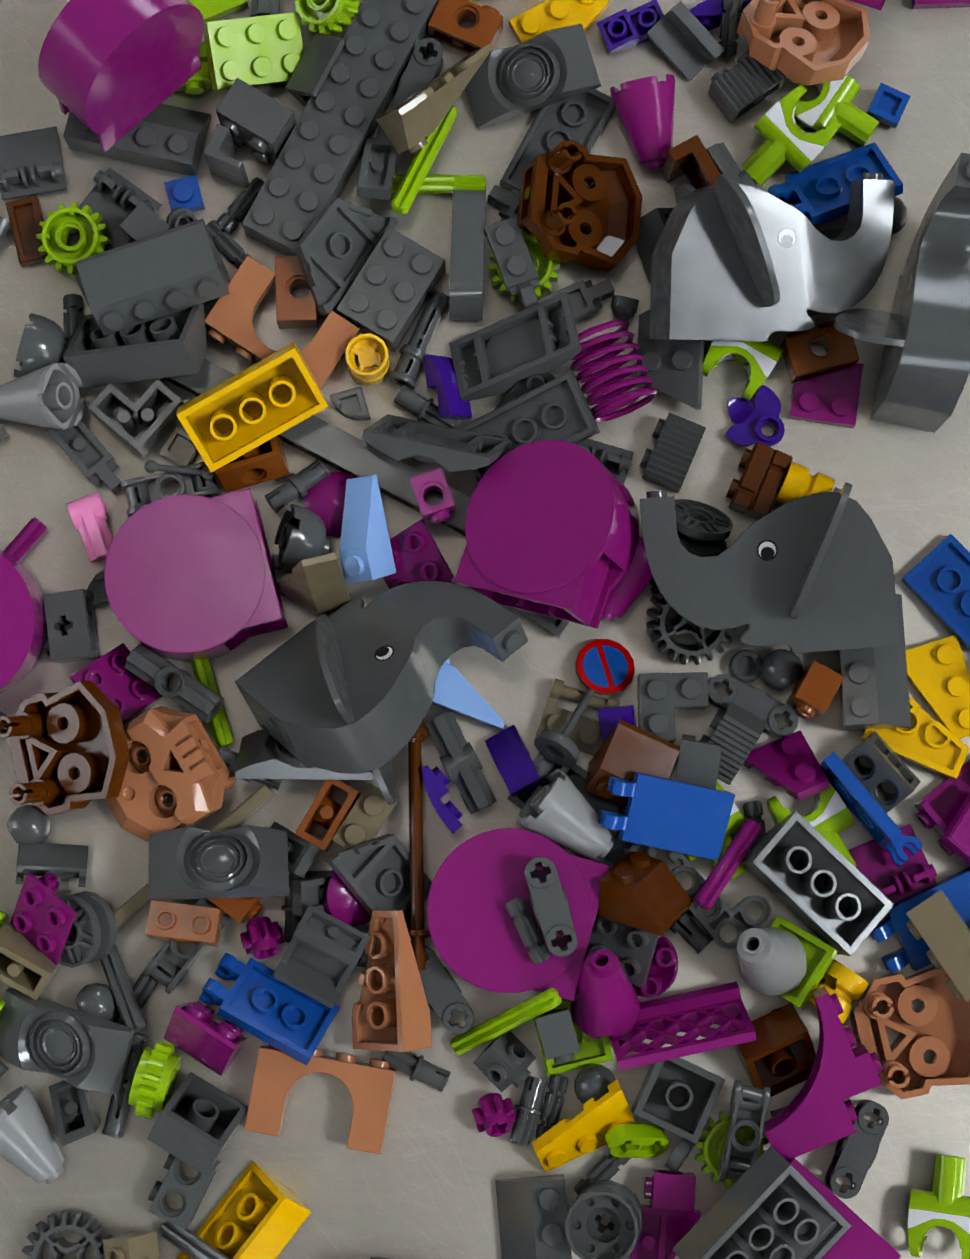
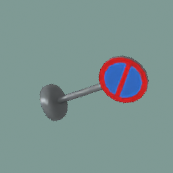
(602, 668)

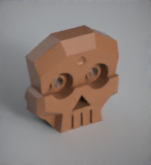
(806, 38)
(196, 784)
(938, 1027)

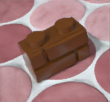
(759, 481)

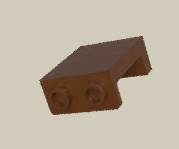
(691, 160)

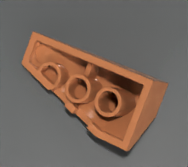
(392, 997)

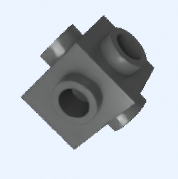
(505, 1061)

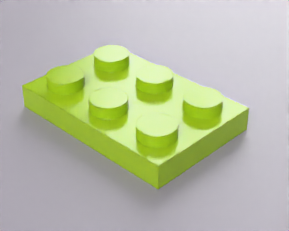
(253, 49)

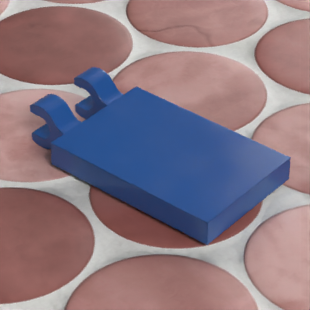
(824, 187)
(944, 586)
(868, 811)
(670, 814)
(913, 951)
(268, 1007)

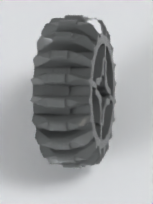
(703, 645)
(61, 1245)

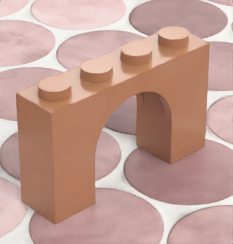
(233, 322)
(368, 1084)

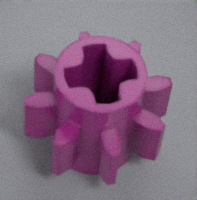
(262, 938)
(494, 1114)

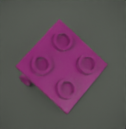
(417, 558)
(118, 683)
(890, 879)
(43, 916)

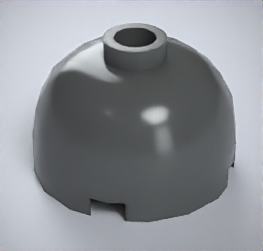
(40, 345)
(299, 537)

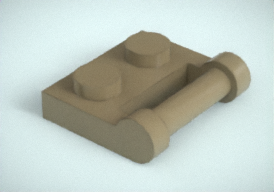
(587, 730)

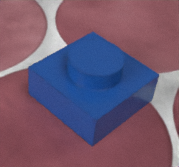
(888, 105)
(184, 193)

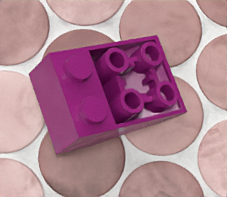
(204, 1036)

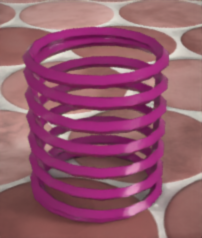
(614, 400)

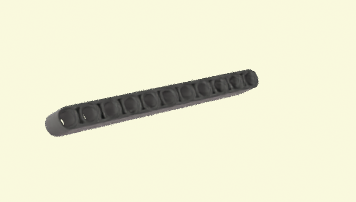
(342, 451)

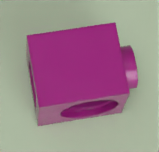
(428, 482)
(671, 1190)

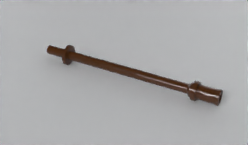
(418, 932)

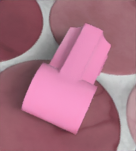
(91, 518)

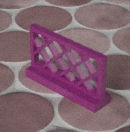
(686, 1013)

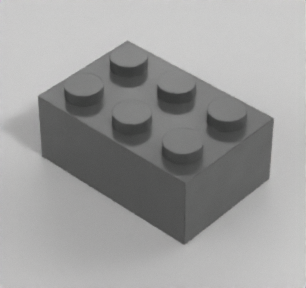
(392, 288)

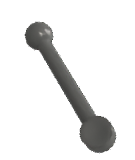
(152, 466)

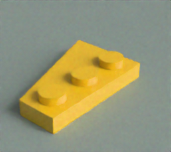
(555, 15)
(943, 681)
(925, 743)
(585, 1131)

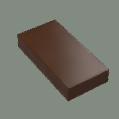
(25, 219)

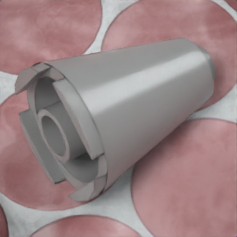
(44, 398)
(566, 818)
(771, 960)
(27, 1137)

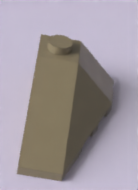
(424, 110)
(317, 585)

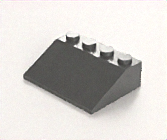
(766, 1216)

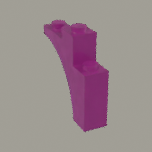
(839, 1072)

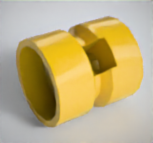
(367, 359)
(801, 483)
(845, 984)

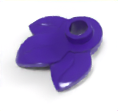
(752, 416)

